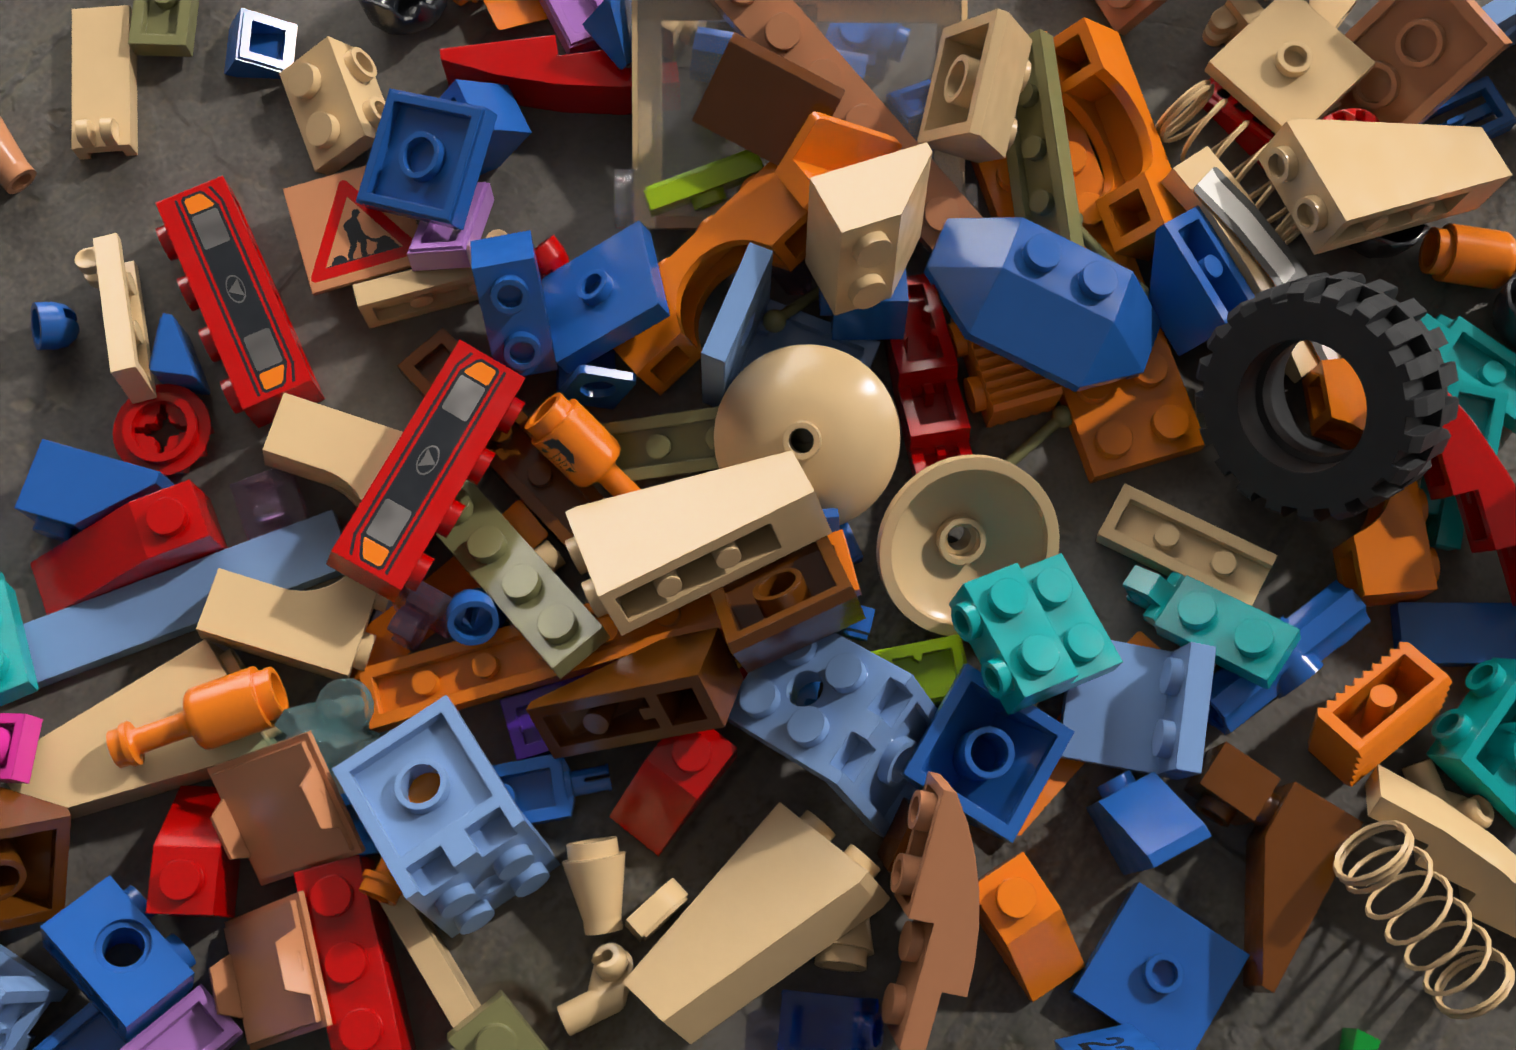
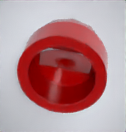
(550, 256)

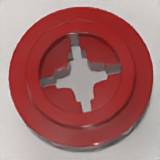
(185, 413)

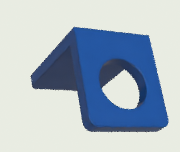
(596, 382)

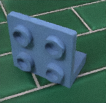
(1144, 712)

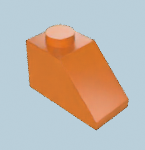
(1027, 926)

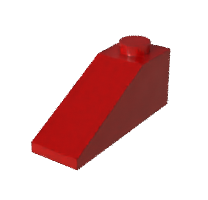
(130, 546)

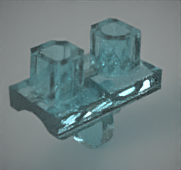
(335, 720)

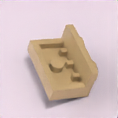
(334, 102)

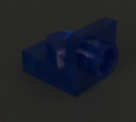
(829, 1022)

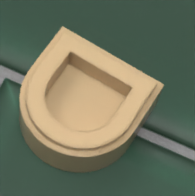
(656, 910)

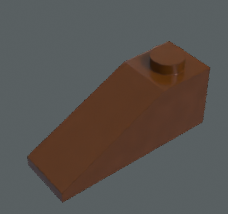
(647, 696)
(1287, 877)

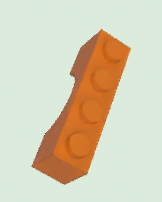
(1110, 107)
(757, 214)
(1391, 551)

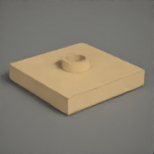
(1289, 64)

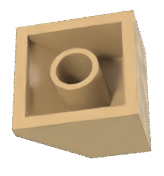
(977, 87)
(866, 226)

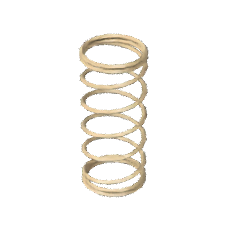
(1167, 127)
(1389, 874)

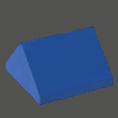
(988, 756)

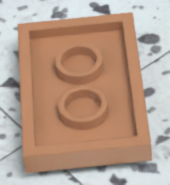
(1420, 55)

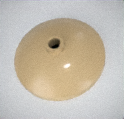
(830, 397)
(1003, 522)

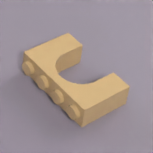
(323, 626)

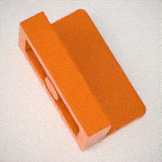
(826, 146)

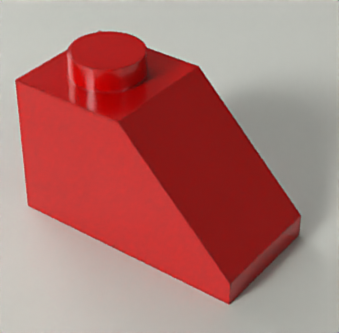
(672, 786)
(189, 862)

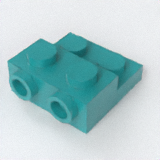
(1032, 632)
(1479, 737)

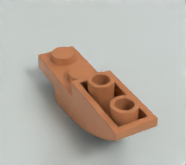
(941, 894)

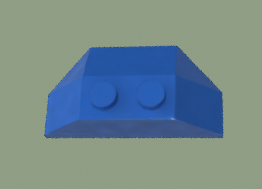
(1043, 301)

